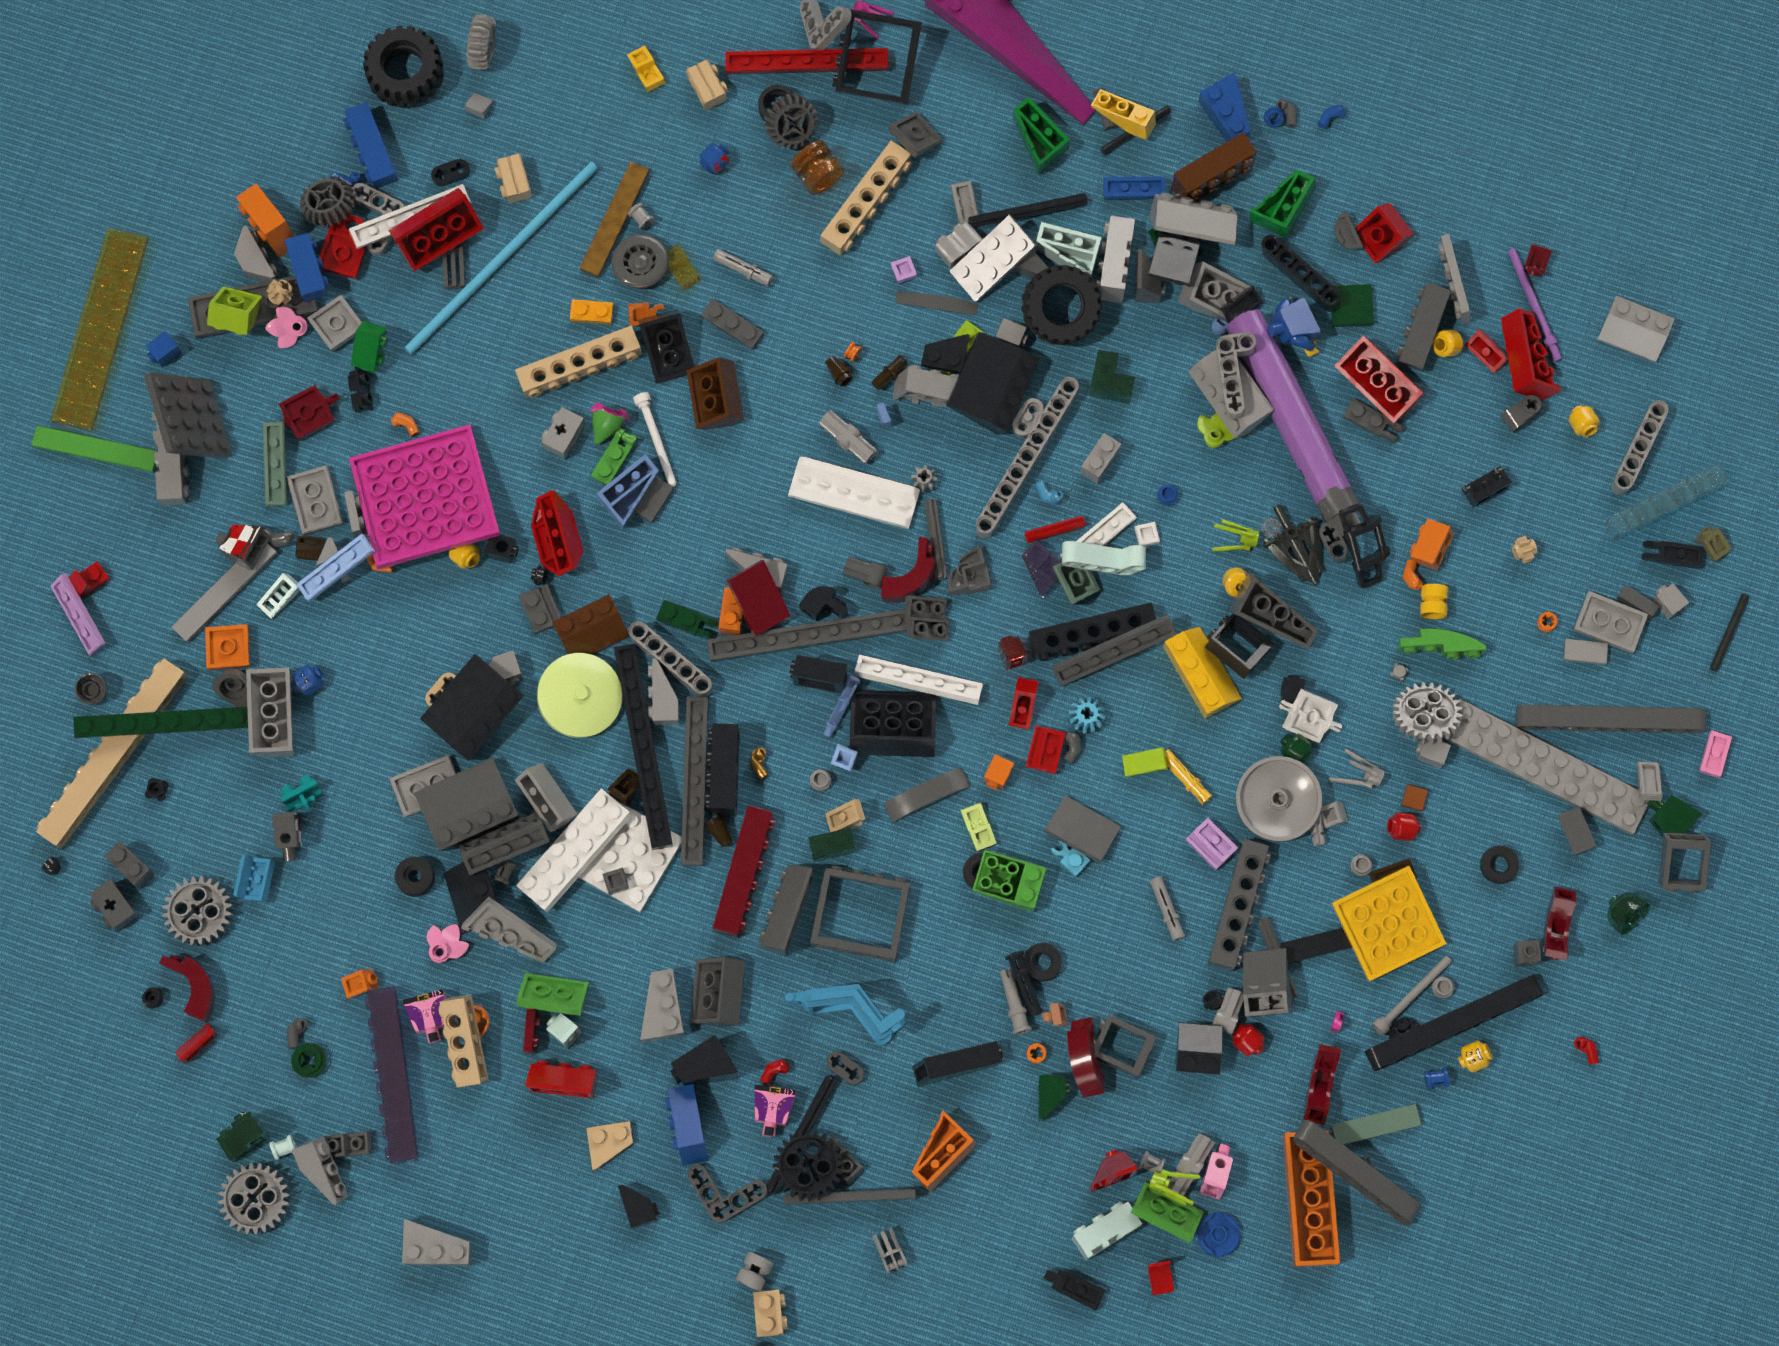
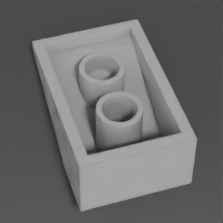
(1210, 290)

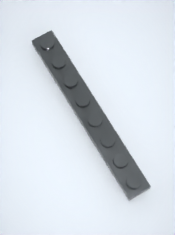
(694, 781)

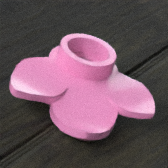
(283, 327)
(447, 940)

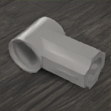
(1228, 1012)

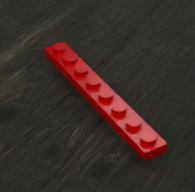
(804, 60)

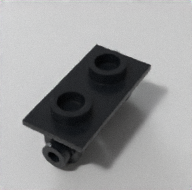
(359, 381)

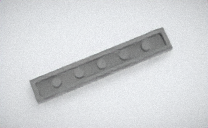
(219, 596)

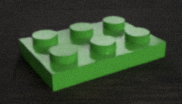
(552, 994)
(1167, 1213)

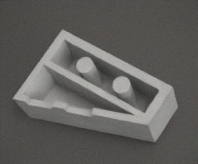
(924, 385)
(662, 1009)
(433, 1248)

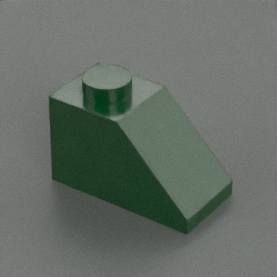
(1051, 1094)

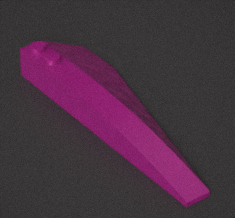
(1008, 39)

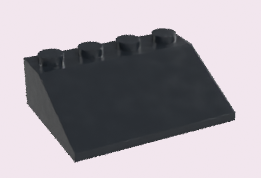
(992, 383)
(472, 707)
(893, 723)

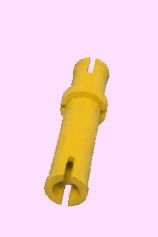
(1182, 773)

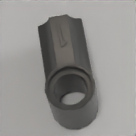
(869, 574)

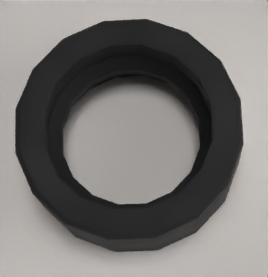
(774, 90)

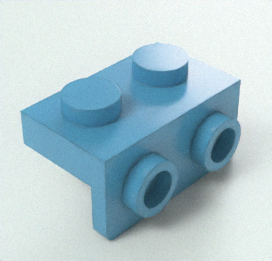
(254, 879)

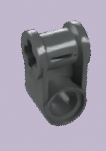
(1519, 414)

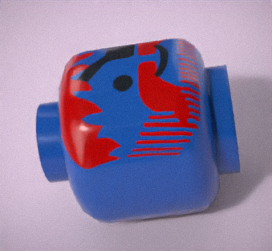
(714, 158)

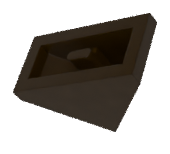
(625, 787)

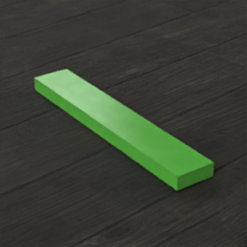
(94, 449)

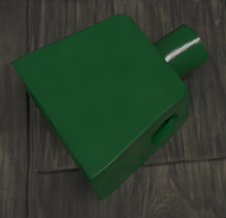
(1672, 816)

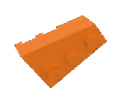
(265, 218)
(943, 1152)

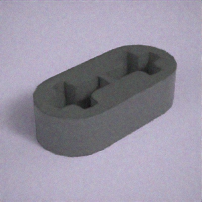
(842, 1073)

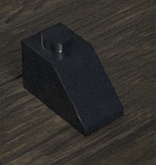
(638, 1207)

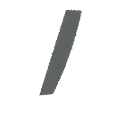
(936, 302)

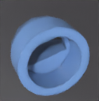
(1219, 326)

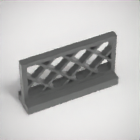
(504, 844)

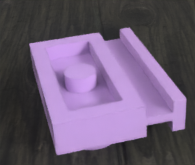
(1211, 844)

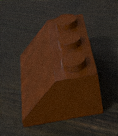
(715, 394)
(591, 627)

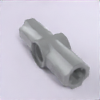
(848, 437)
(1191, 1163)

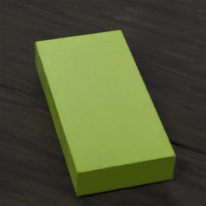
(1144, 762)

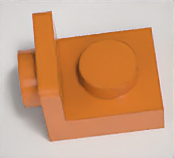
(359, 983)

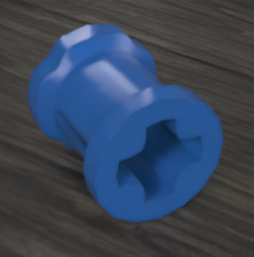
(1436, 1079)

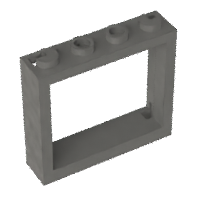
(851, 947)

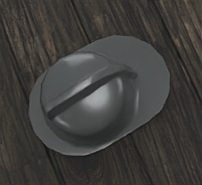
(232, 687)

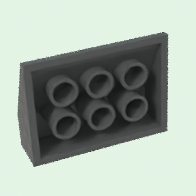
(466, 804)

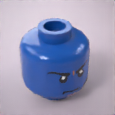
(307, 680)

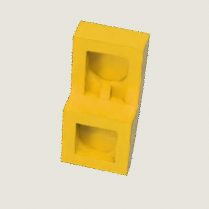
(646, 68)

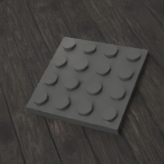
(188, 415)

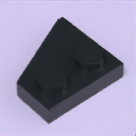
(946, 354)

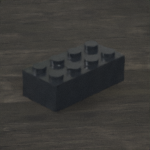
(724, 766)

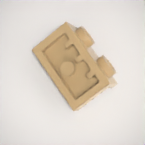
(769, 1313)

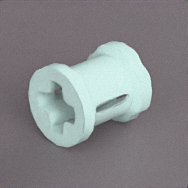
(282, 1147)

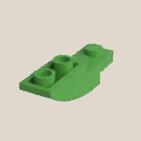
(1450, 644)

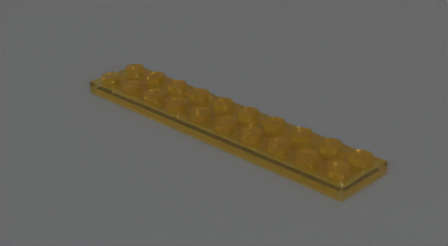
(99, 329)

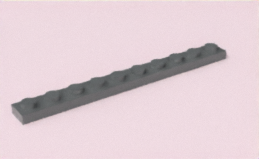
(807, 635)

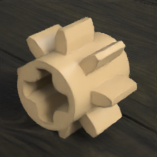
(280, 292)
(1524, 549)

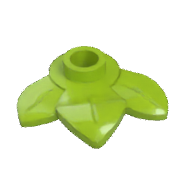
(1213, 427)

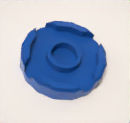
(1218, 1234)

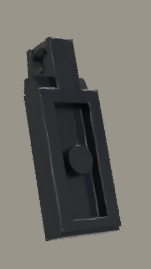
(1075, 1288)

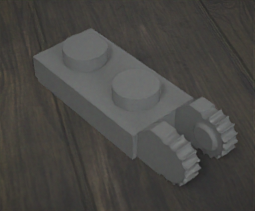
(1371, 420)

